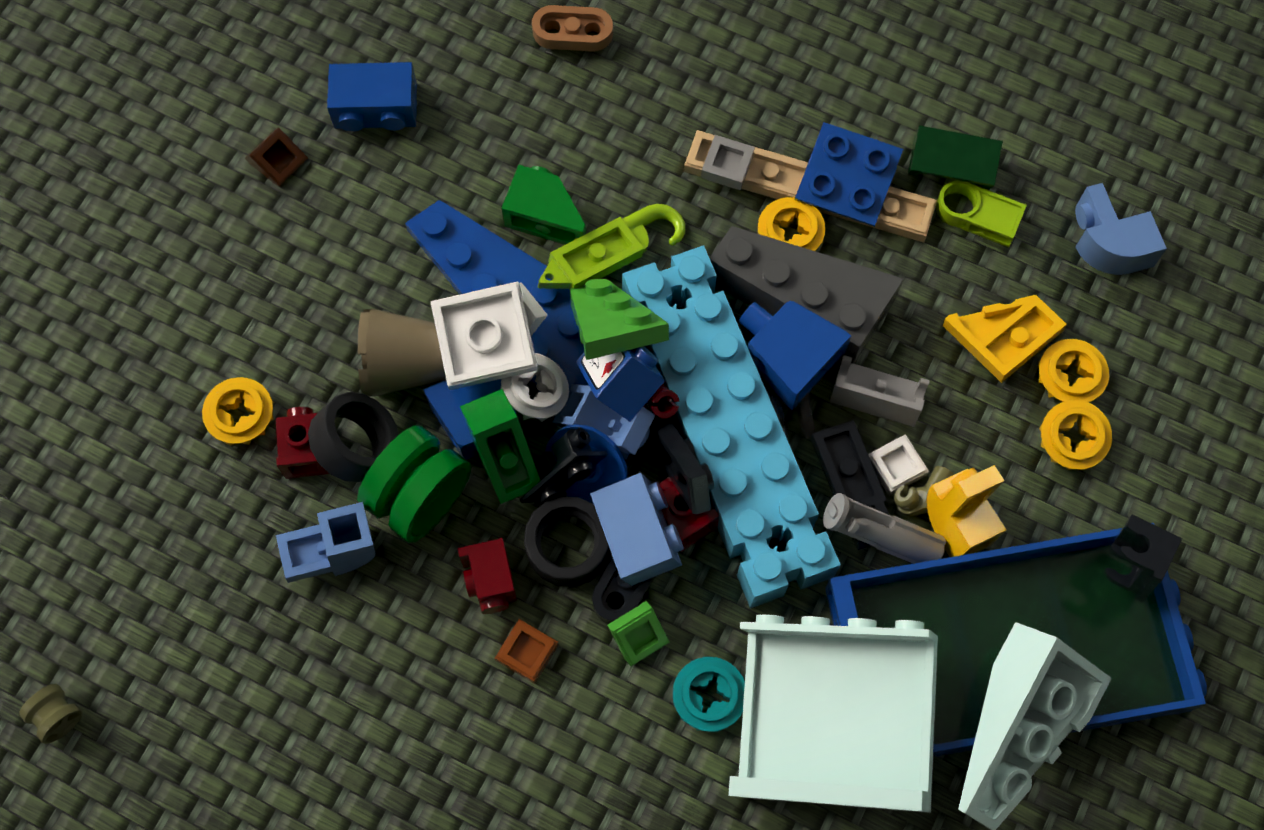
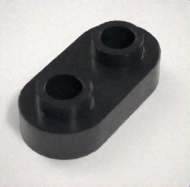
(612, 585)

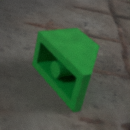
(541, 206)
(501, 445)

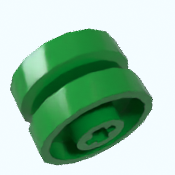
(414, 483)

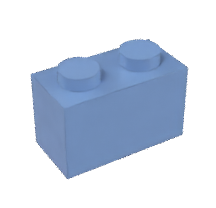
(637, 528)

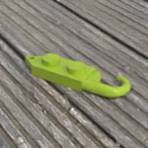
(607, 248)

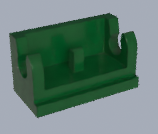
(955, 156)

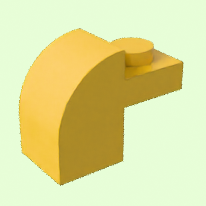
(962, 512)

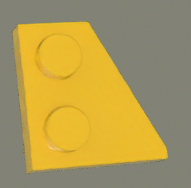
(1006, 334)

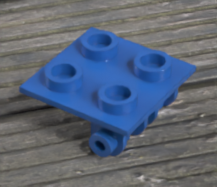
(849, 174)

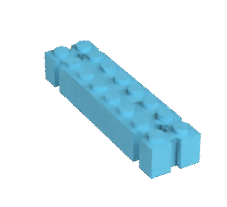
(733, 430)

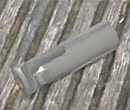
(882, 530)

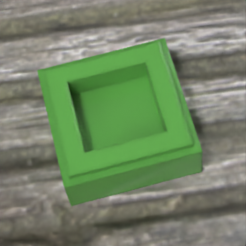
(638, 633)

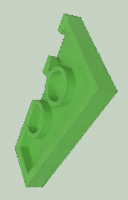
(613, 320)

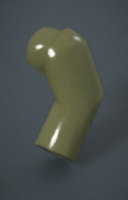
(914, 500)

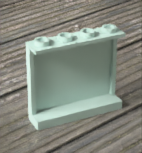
(838, 713)

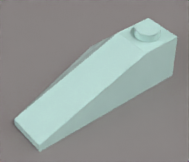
(1030, 706)

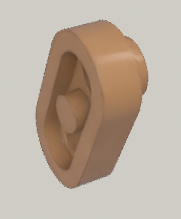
(573, 27)

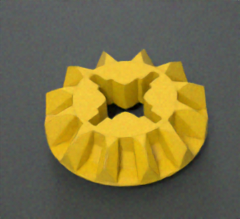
(782, 213)
(1089, 364)
(228, 396)
(1091, 424)

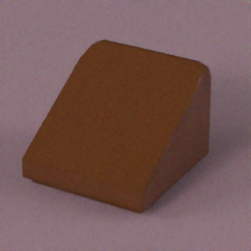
(276, 157)

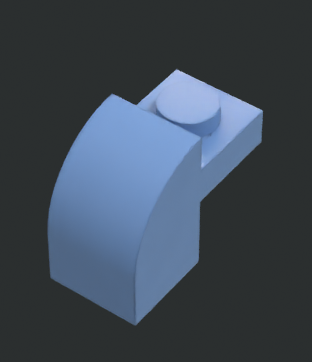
(1112, 243)
(587, 410)
(335, 545)

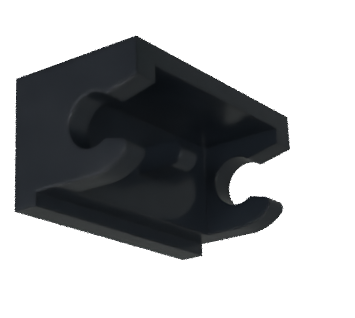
(1148, 552)

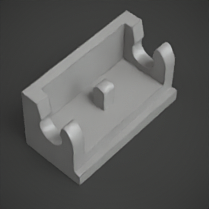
(879, 393)

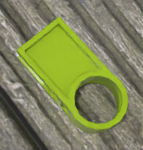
(992, 214)

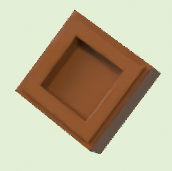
(526, 651)

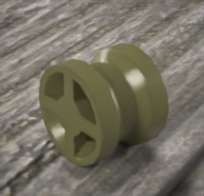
(50, 713)

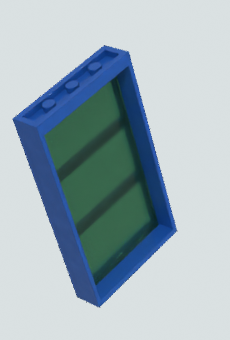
(1047, 587)

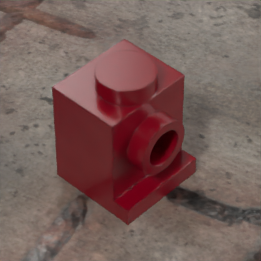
(296, 458)
(689, 525)
(489, 575)

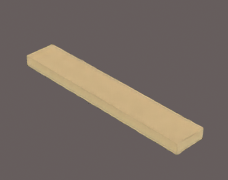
(781, 176)

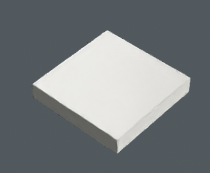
(484, 335)

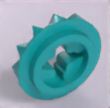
(698, 675)

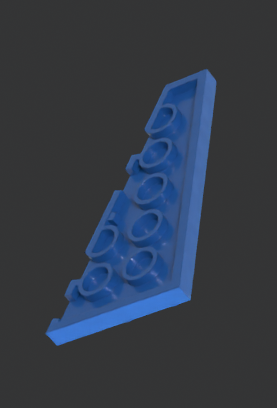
(479, 260)

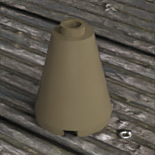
(397, 352)

